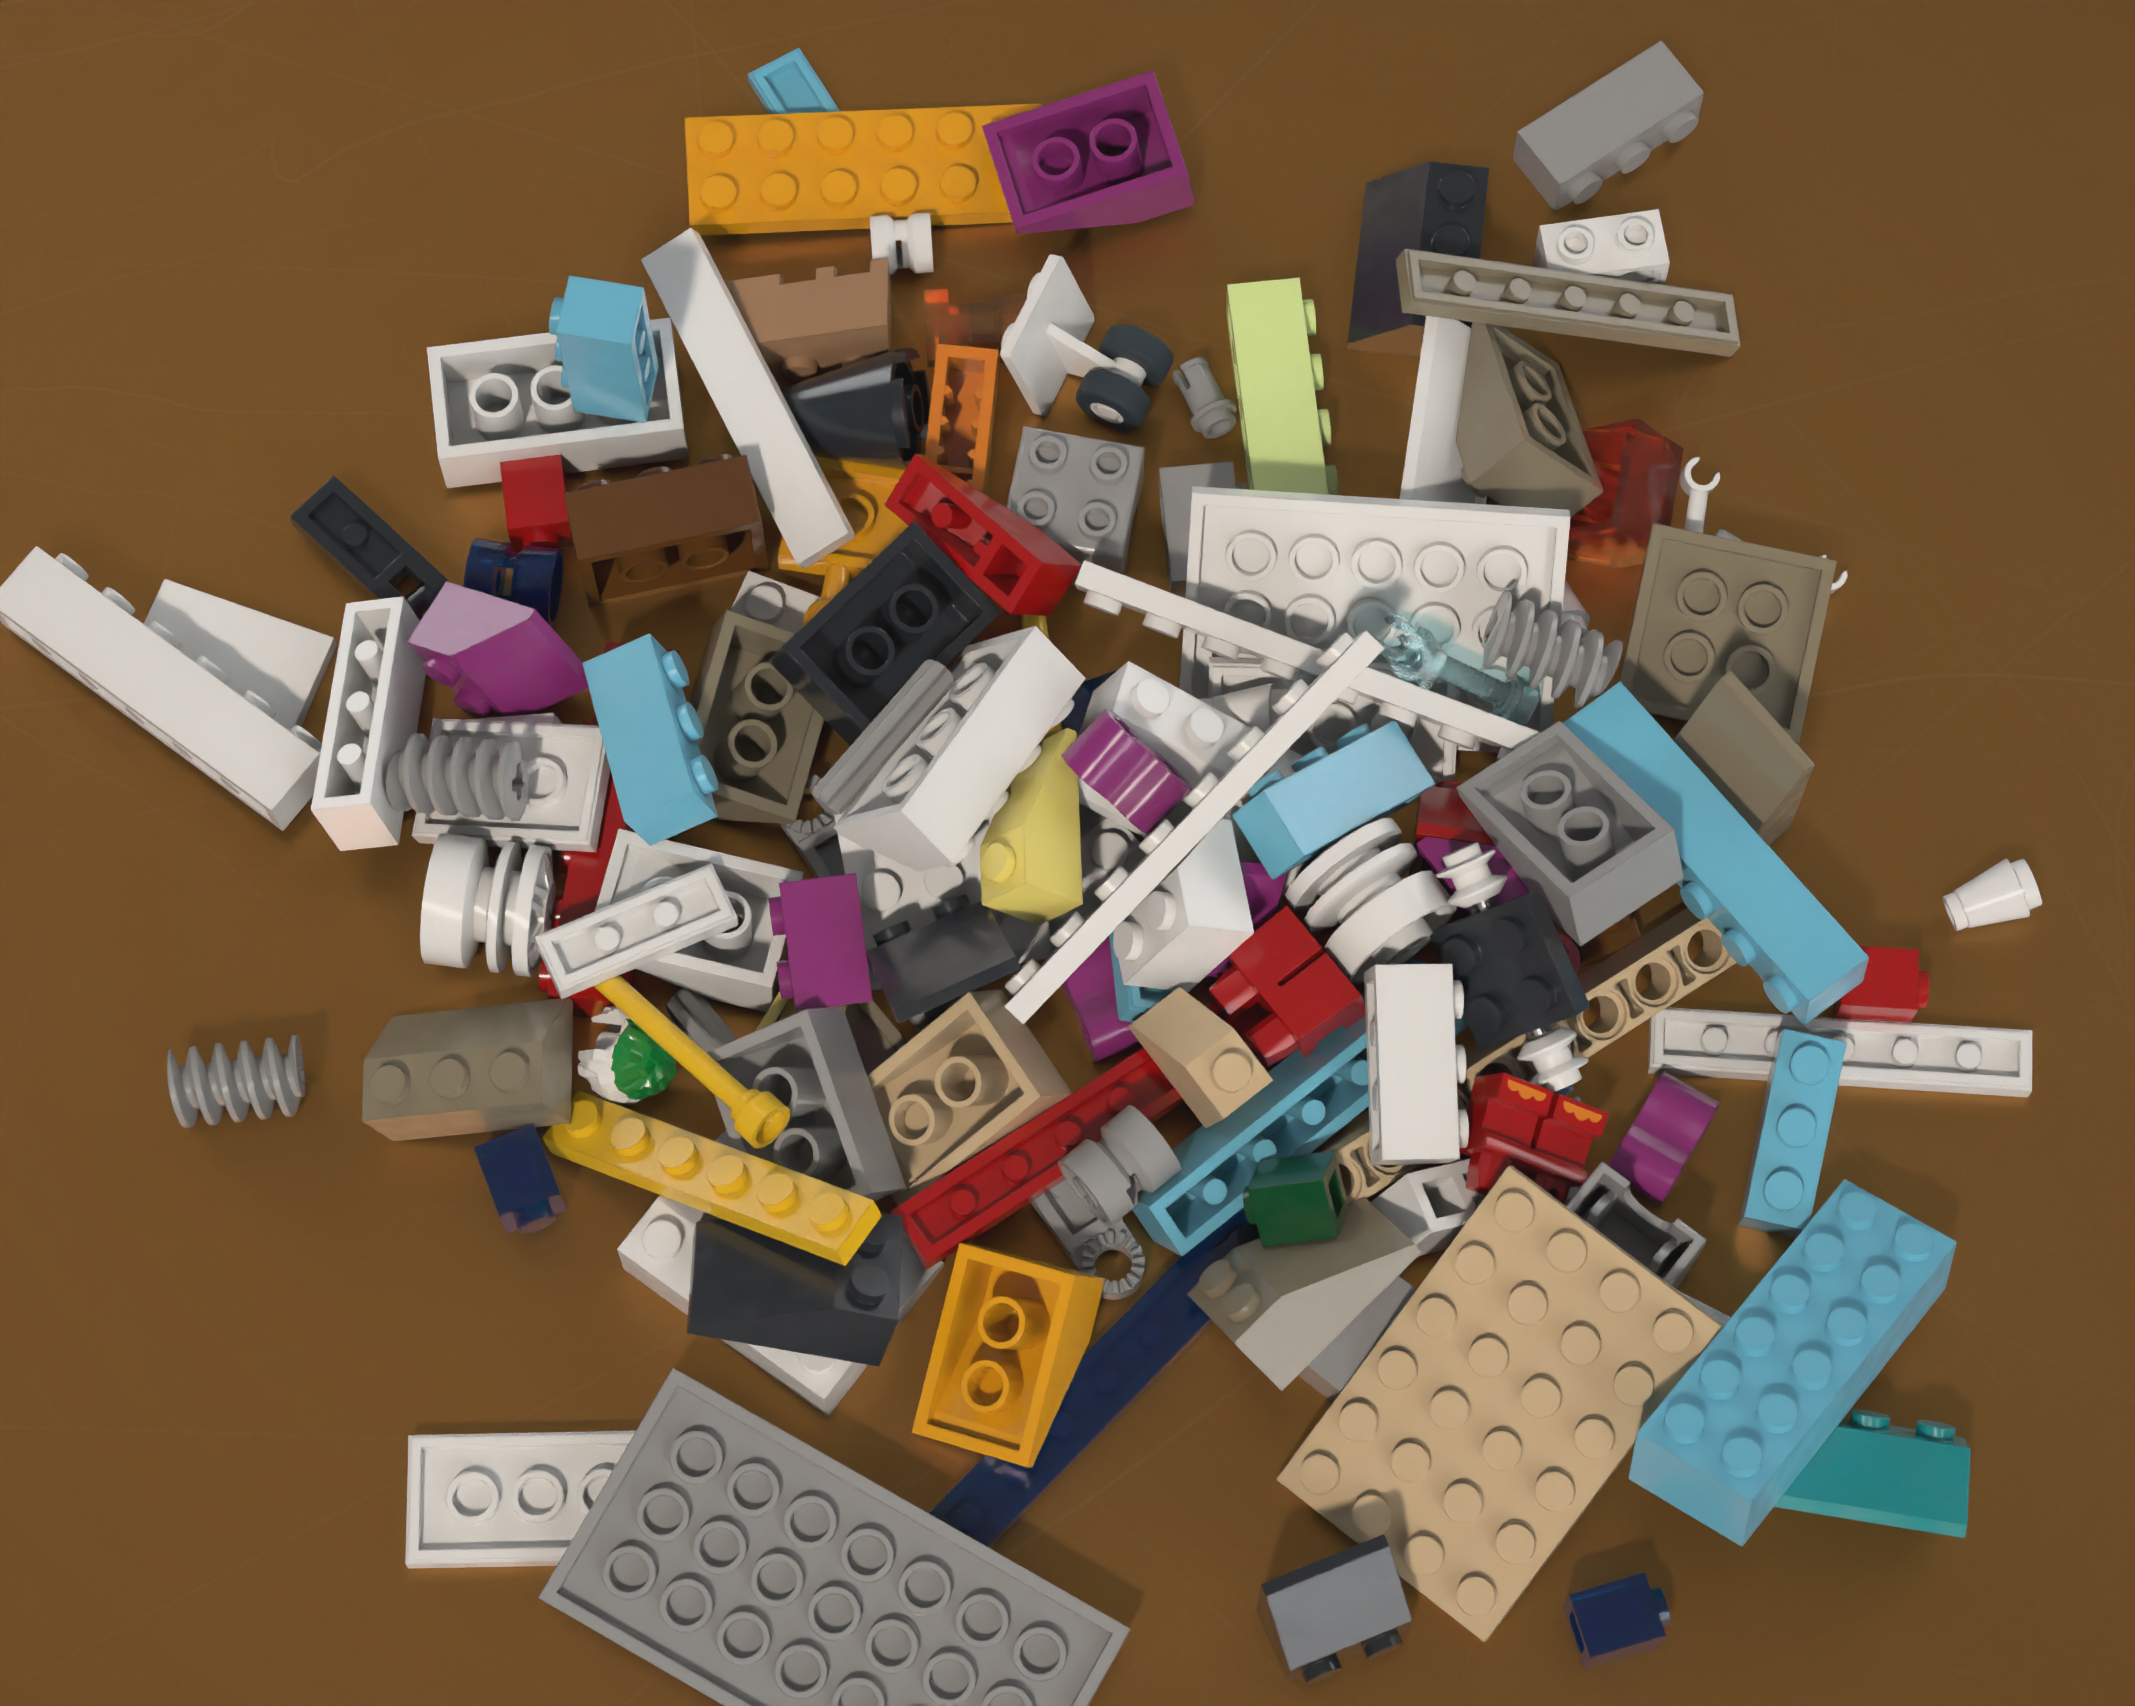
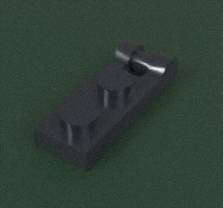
(365, 546)

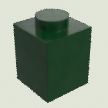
(1296, 1199)

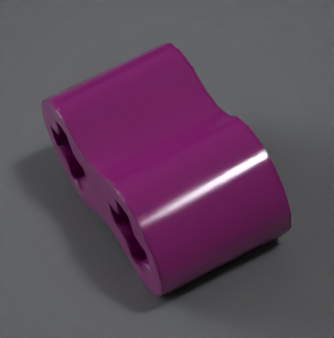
(1126, 771)
(1095, 1005)
(1663, 1137)

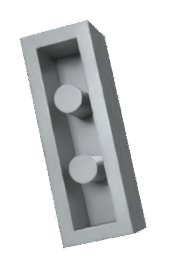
(1609, 127)

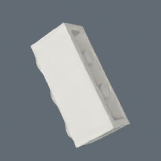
(1414, 1064)

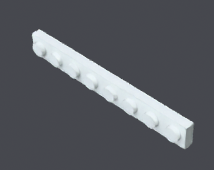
(1288, 657)

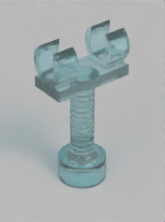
(1427, 660)

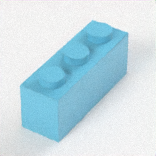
(605, 348)
(651, 739)
(1331, 796)
(1792, 1133)

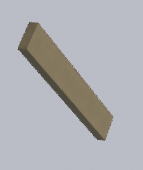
(1567, 303)

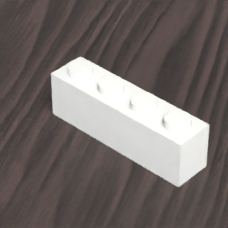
(367, 720)

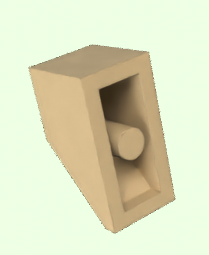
(1200, 1056)

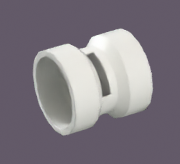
(915, 238)

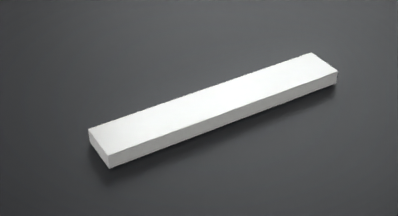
(748, 398)
(1875, 1053)

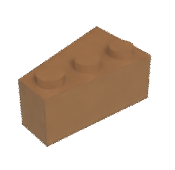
(817, 322)

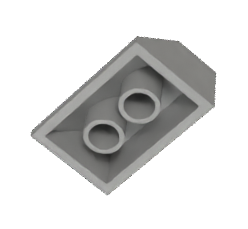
(834, 1117)

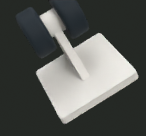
(1050, 344)

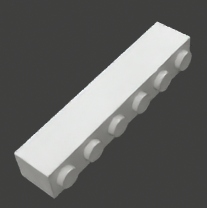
(160, 686)

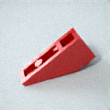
(984, 539)

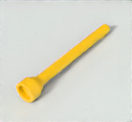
(756, 1114)

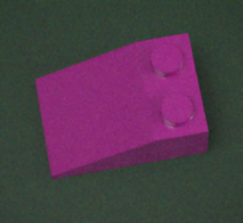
(1091, 159)

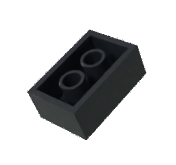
(881, 630)

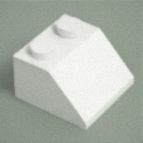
(1188, 918)

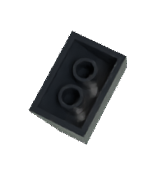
(1420, 209)

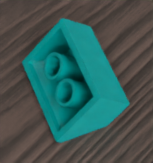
(1888, 1475)

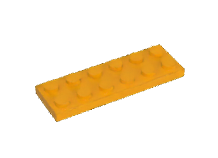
(842, 169)

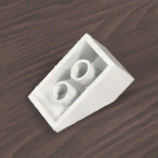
(731, 965)

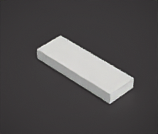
(636, 931)

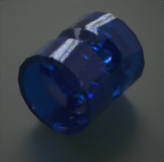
(535, 578)

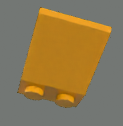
(1005, 1352)

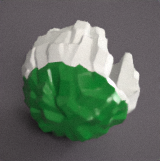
(625, 1062)

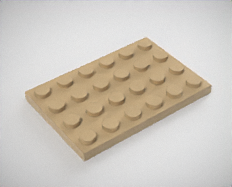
(1499, 1402)

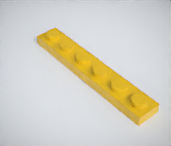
(714, 1178)

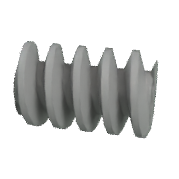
(1549, 650)
(458, 778)
(236, 1082)

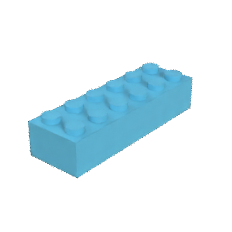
(1791, 1362)

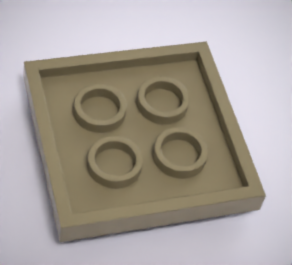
(1723, 608)

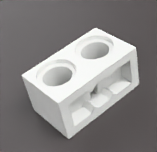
(1608, 246)

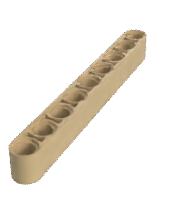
(1620, 1012)

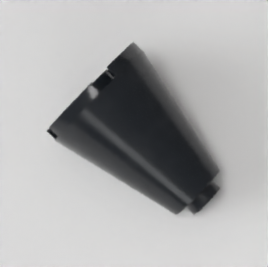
(865, 410)

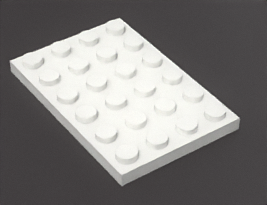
(1348, 561)

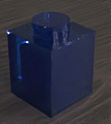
(520, 1180)
(1617, 1620)

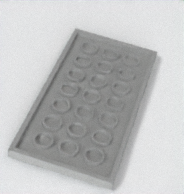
(807, 1583)

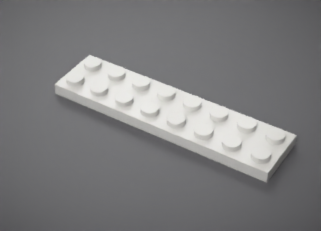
(1208, 804)

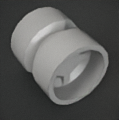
(1118, 1166)

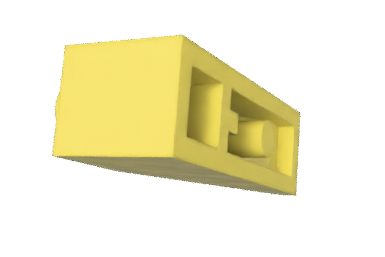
(1034, 840)

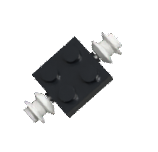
(1511, 968)

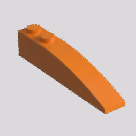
(964, 414)

